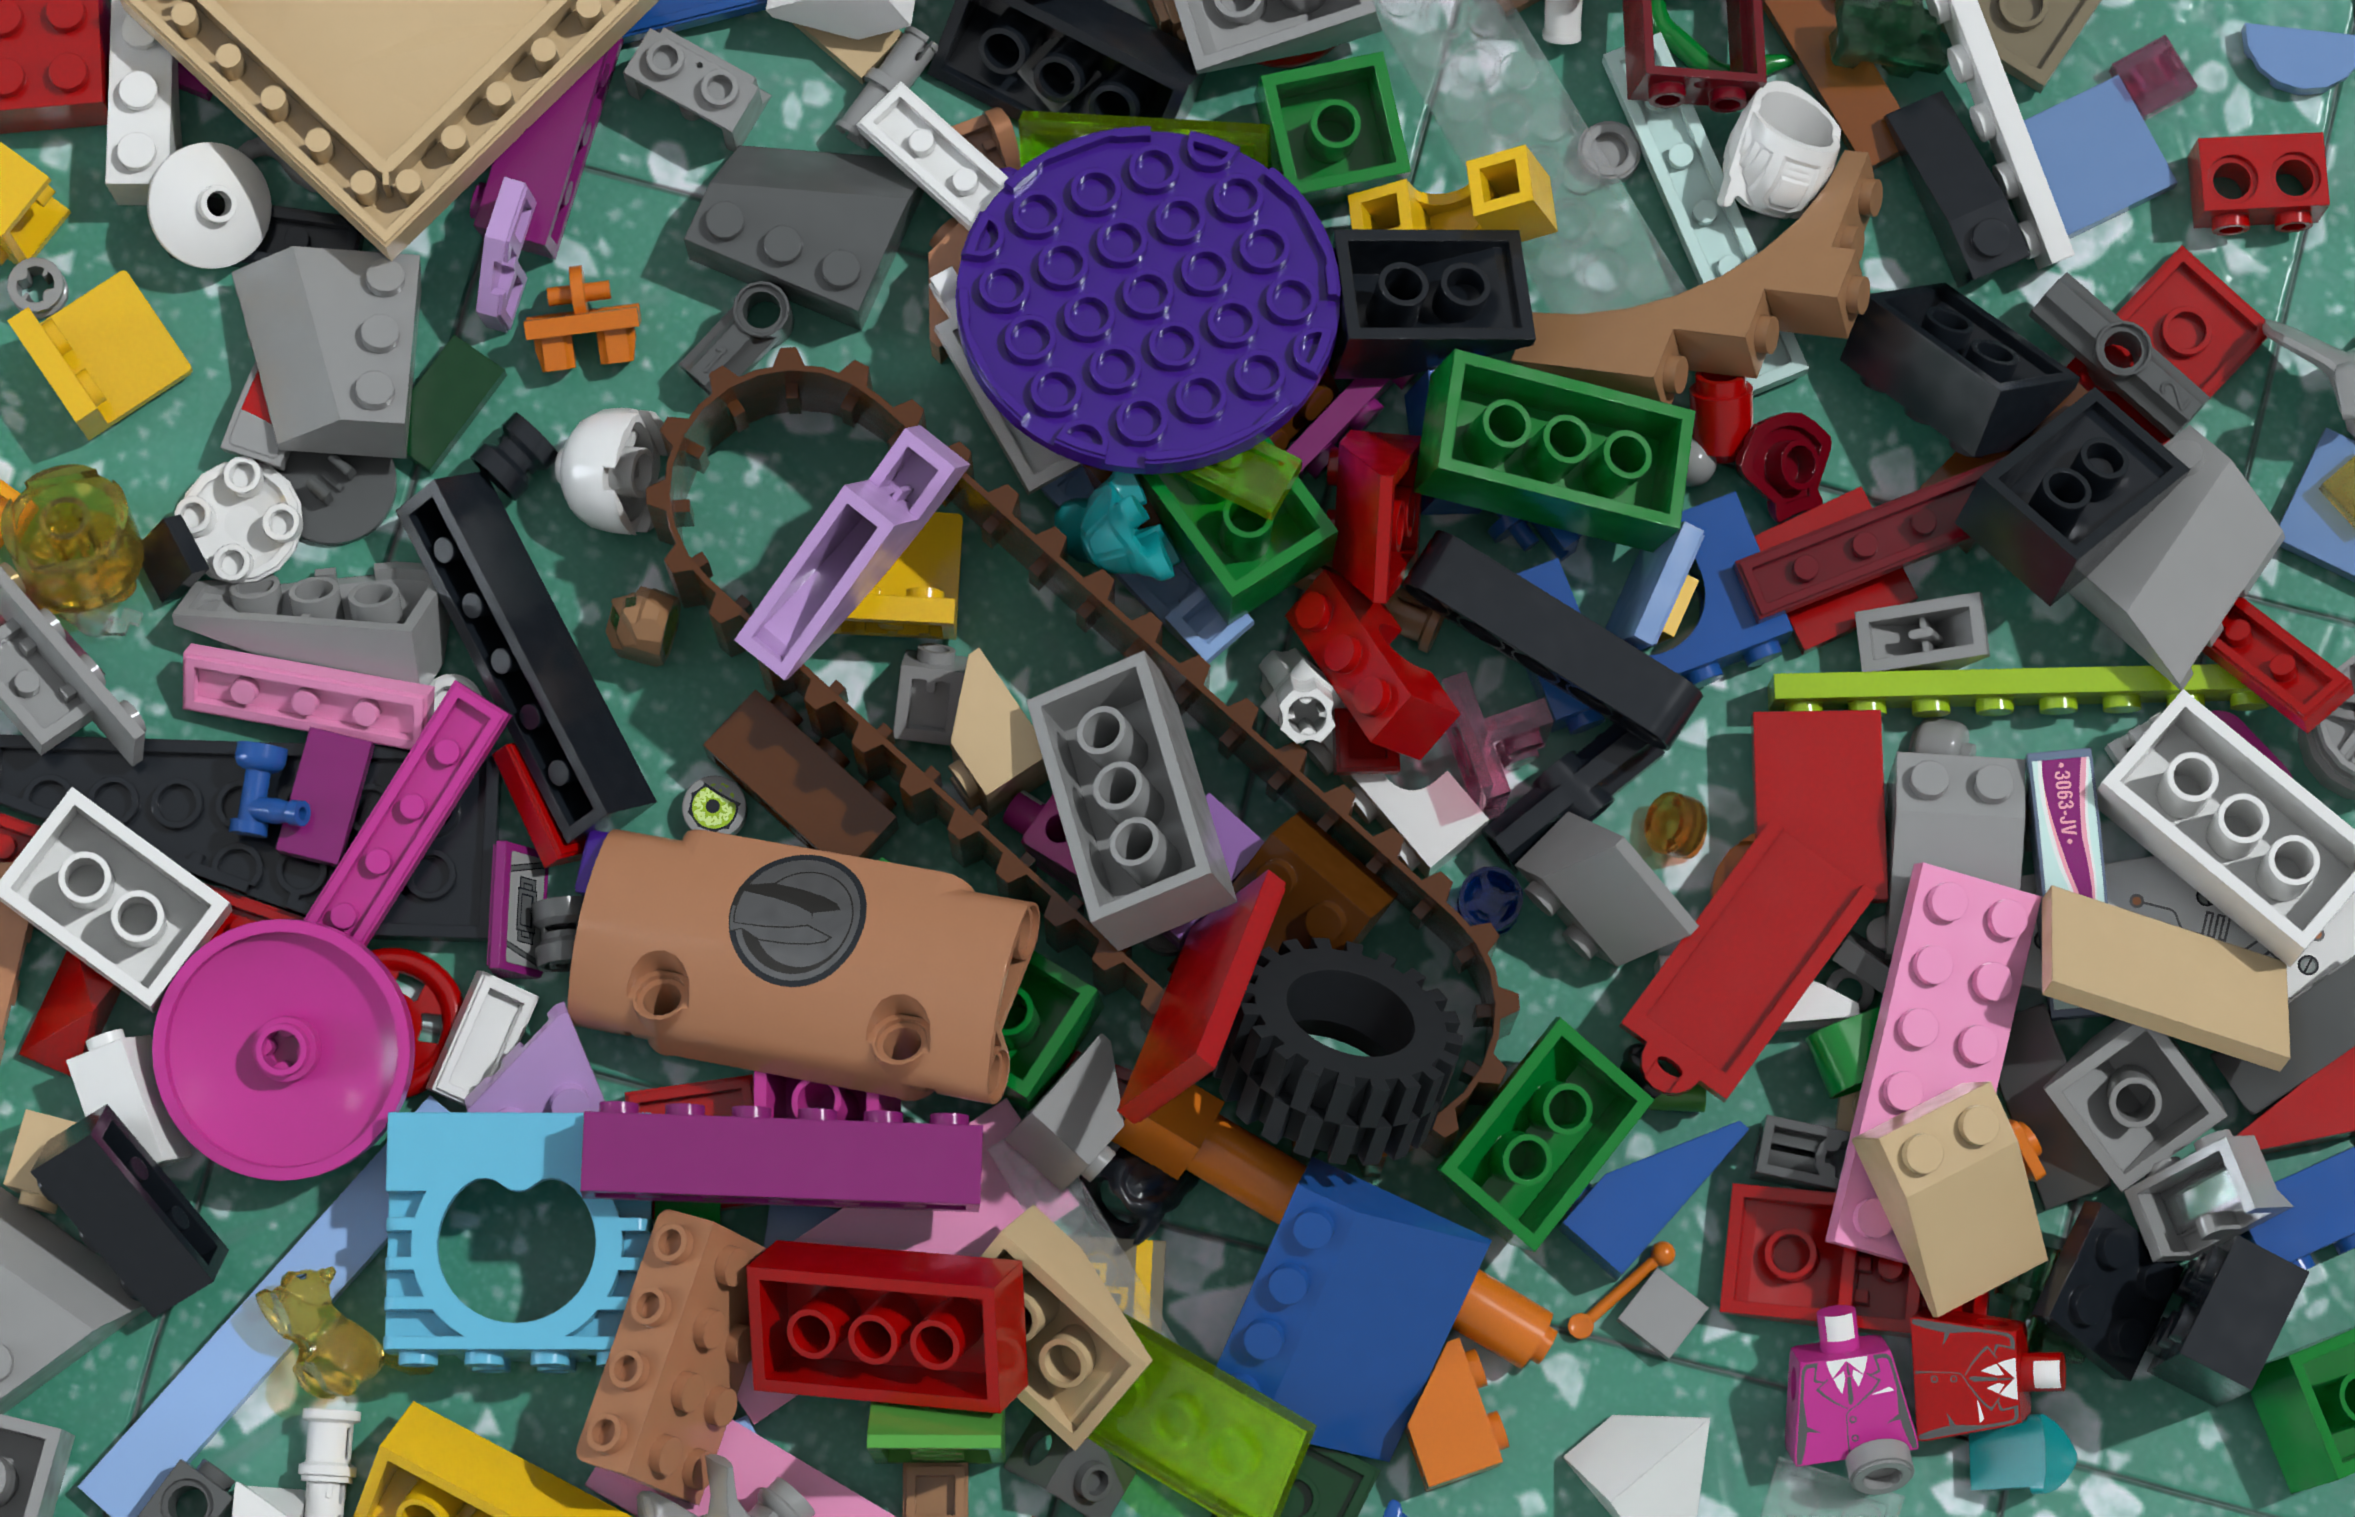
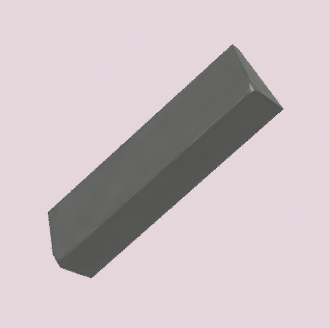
(2319, 1034)
(2028, 1064)

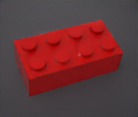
(53, 64)
(887, 1326)

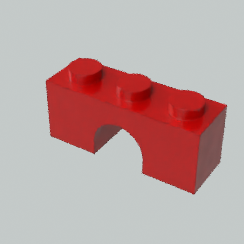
(1386, 694)

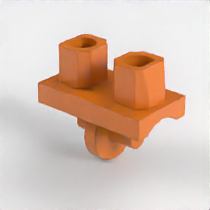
(555, 331)

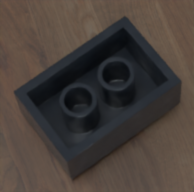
(2226, 1320)

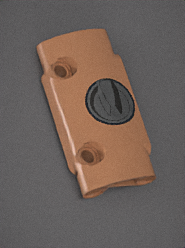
(801, 963)

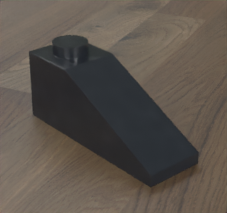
(1956, 190)

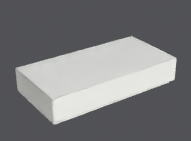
(481, 1036)

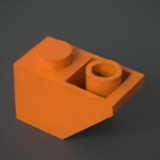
(1450, 1426)

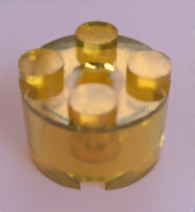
(73, 540)

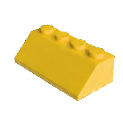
(448, 1471)

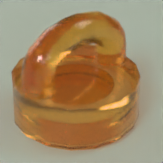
(1676, 825)

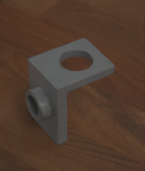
(1083, 1479)

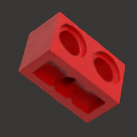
(2254, 166)

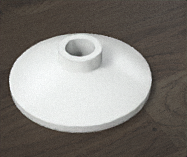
(180, 209)

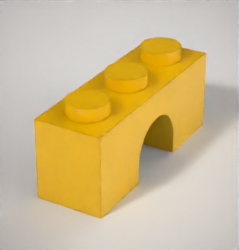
(1502, 194)

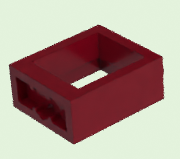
(1676, 85)

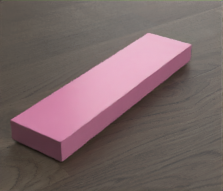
(305, 696)

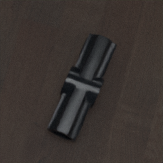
(1574, 783)

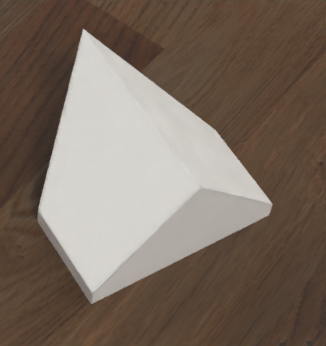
(1644, 1464)

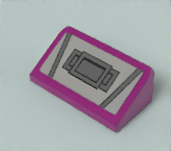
(516, 884)

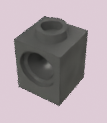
(186, 1477)

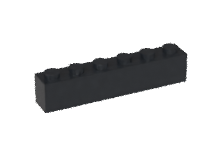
(525, 655)

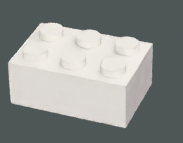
(112, 899)

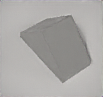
(1923, 635)

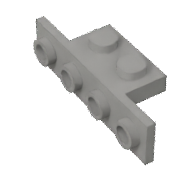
(50, 687)

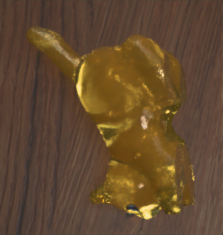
(332, 1349)

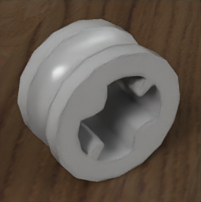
(22, 278)

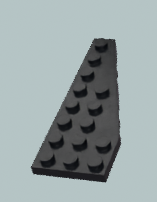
(192, 788)

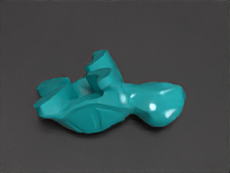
(1106, 532)

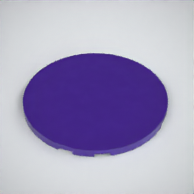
(1148, 300)

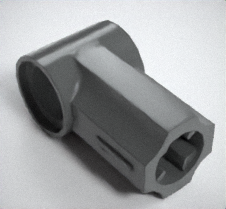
(735, 341)

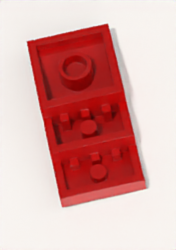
(1787, 1272)

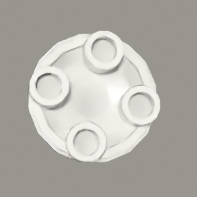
(243, 519)

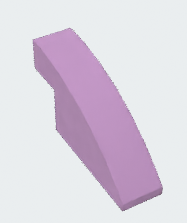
(851, 550)

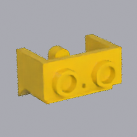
(26, 208)

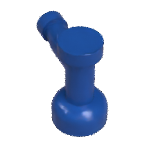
(255, 807)

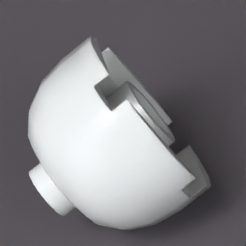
(610, 466)

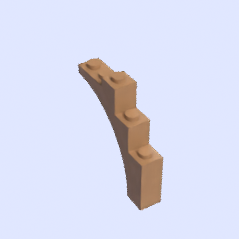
(1727, 326)

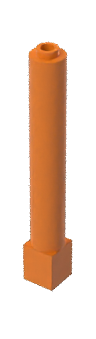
(1198, 1139)

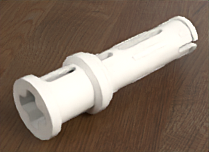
(328, 1460)

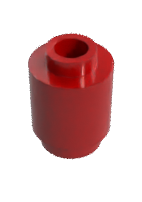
(1721, 414)

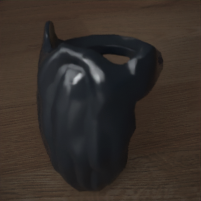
(1142, 1190)

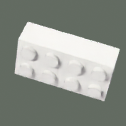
(2233, 827)

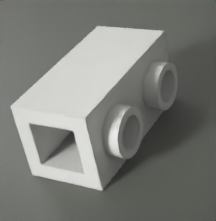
(122, 1075)

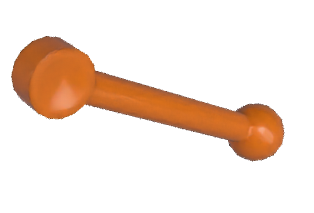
(1581, 1325)

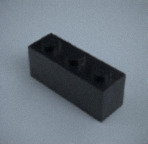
(129, 1211)

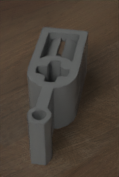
(1795, 1154)

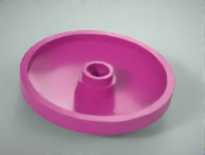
(283, 1049)

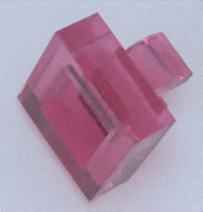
(2155, 77)

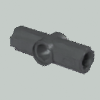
(2088, 326)

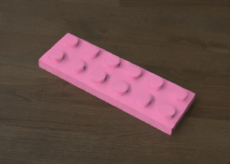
(1937, 1023)

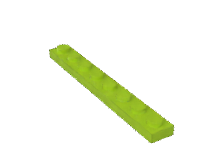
(1999, 690)

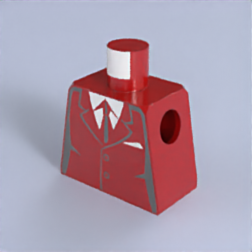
(1976, 1373)

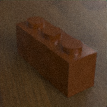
(801, 779)

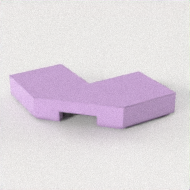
(501, 275)

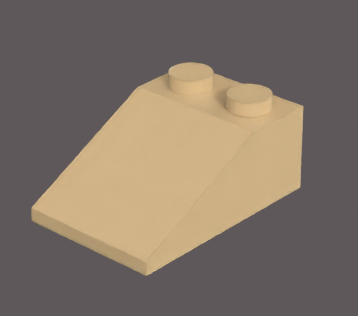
(1955, 1194)
(1076, 1335)

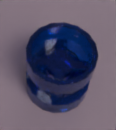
(1490, 891)

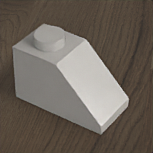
(1074, 1119)

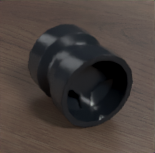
(520, 451)

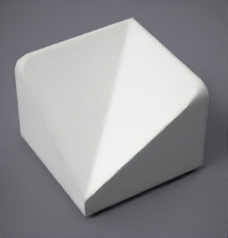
(267, 1502)

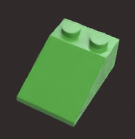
(935, 1435)

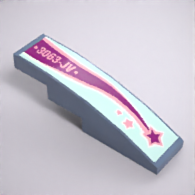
(2065, 837)

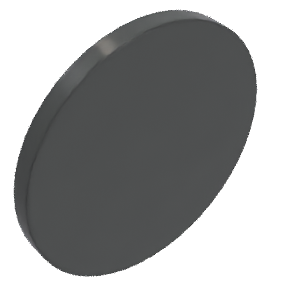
(341, 494)

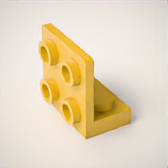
(103, 353)
(919, 590)

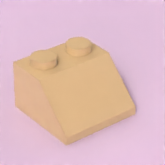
(992, 742)

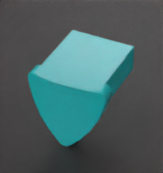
(2021, 1456)

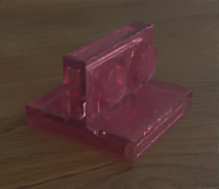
(1484, 743)

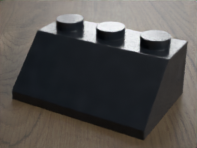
(1955, 367)

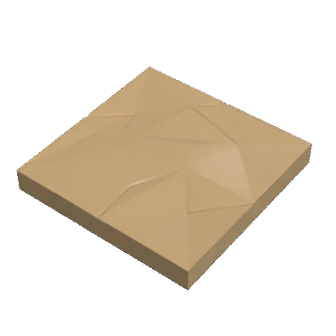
(388, 98)

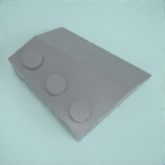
(334, 346)
(2184, 562)
(53, 1301)

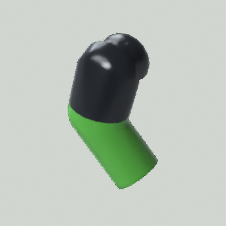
(1689, 1102)

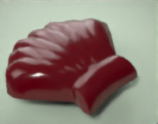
(1785, 462)

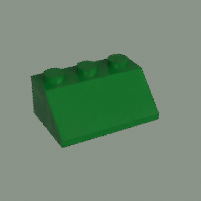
(1543, 1136)

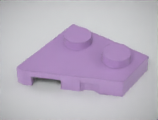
(542, 1075)

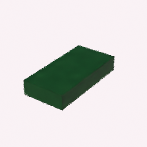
(449, 401)

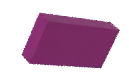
(332, 784)

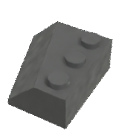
(807, 224)

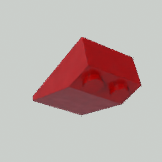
(1375, 510)

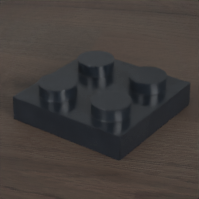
(2106, 1291)

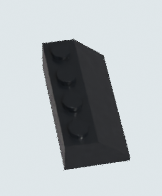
(1139, 64)

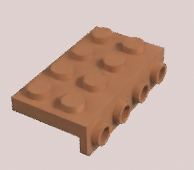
(675, 1359)

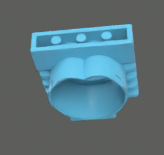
(426, 1169)

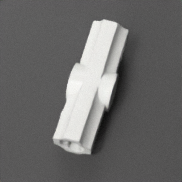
(1297, 696)

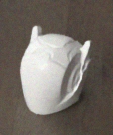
(1779, 152)

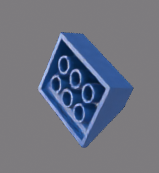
(1352, 1309)

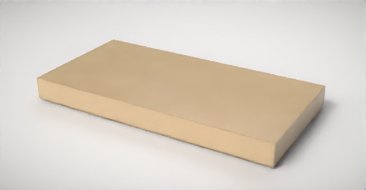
(2165, 978)

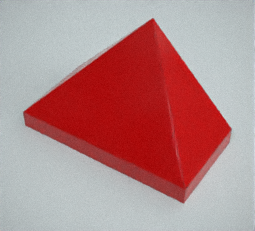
(69, 1015)

